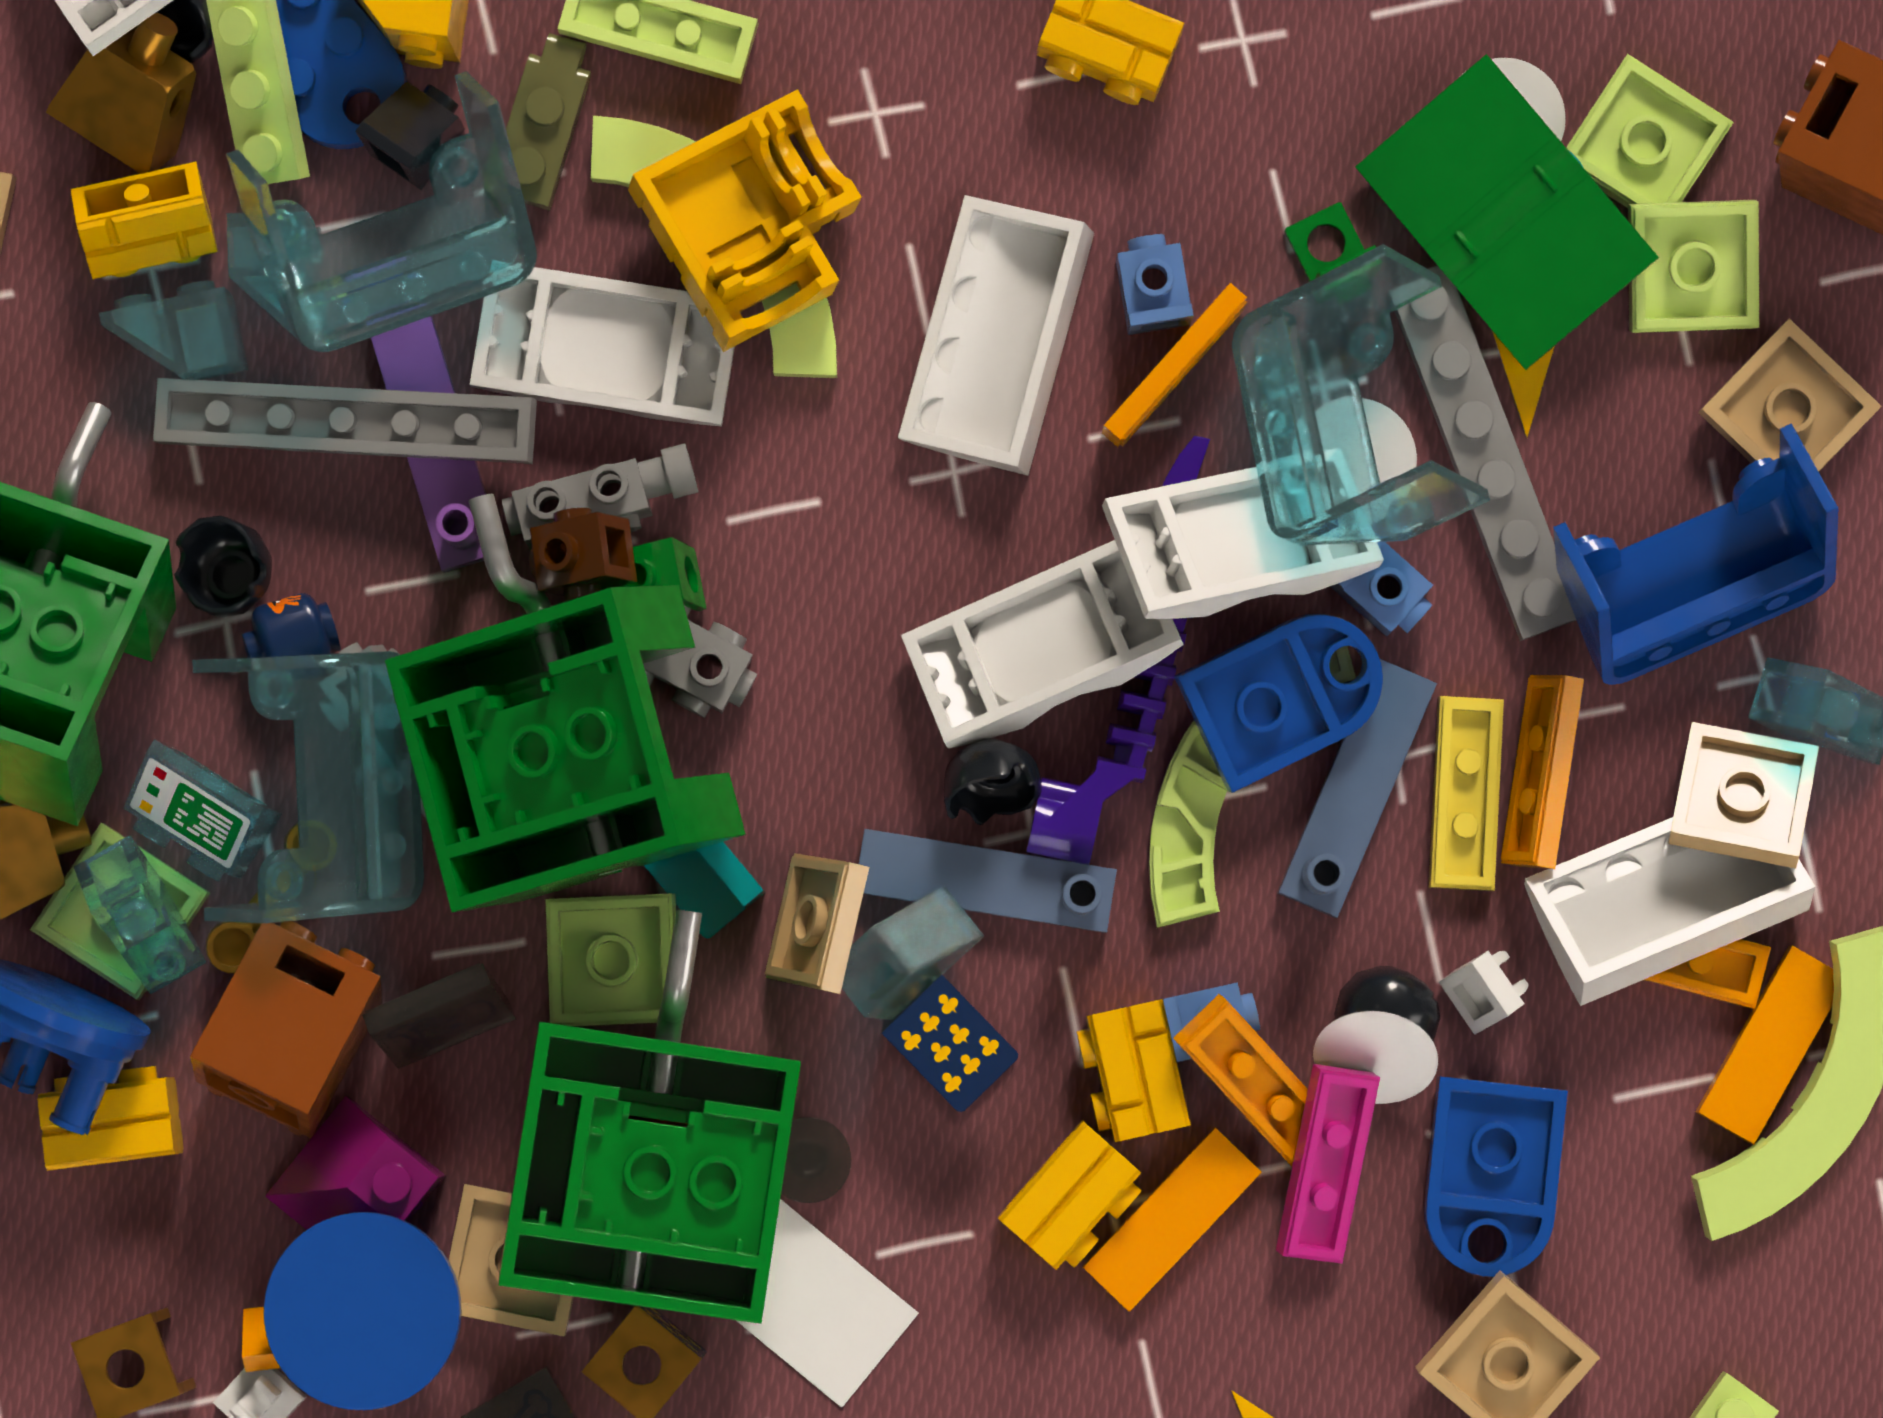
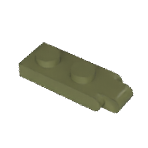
(547, 117)

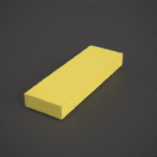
(1466, 793)

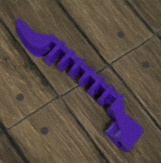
(1070, 813)

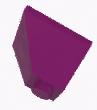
(352, 1169)

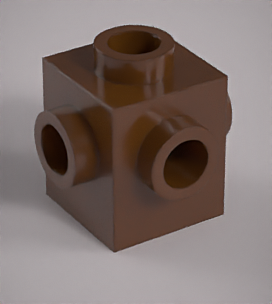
(582, 553)

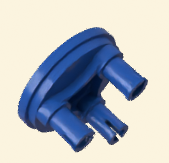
(72, 1022)
(362, 1311)

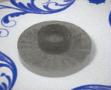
(815, 1161)

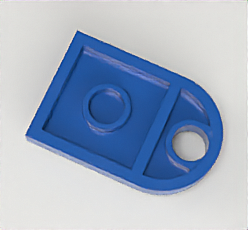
(330, 59)
(1277, 698)
(1495, 1166)

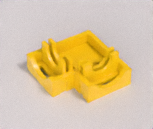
(744, 217)

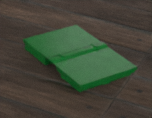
(1506, 212)

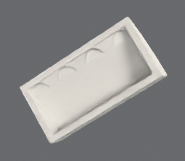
(996, 334)
(1655, 906)

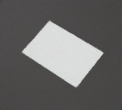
(826, 1310)

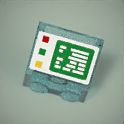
(199, 811)

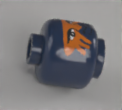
(291, 628)

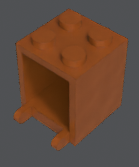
(1848, 166)
(281, 1039)

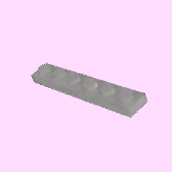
(345, 420)
(1487, 454)

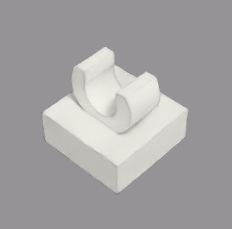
(1483, 991)
(260, 1395)

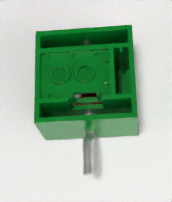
(69, 608)
(547, 740)
(650, 1163)

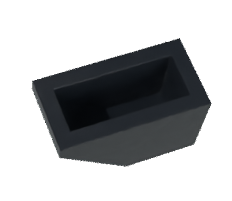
(410, 129)

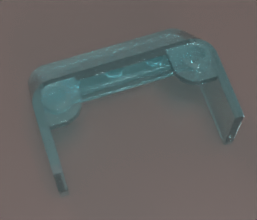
(406, 260)
(1307, 413)
(352, 785)

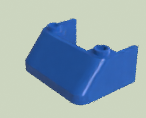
(1706, 574)

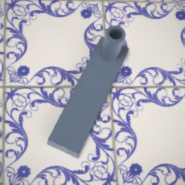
(1356, 794)
(989, 880)

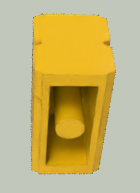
(1111, 43)
(144, 221)
(1135, 1071)
(132, 1122)
(1071, 1197)

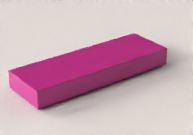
(1327, 1163)

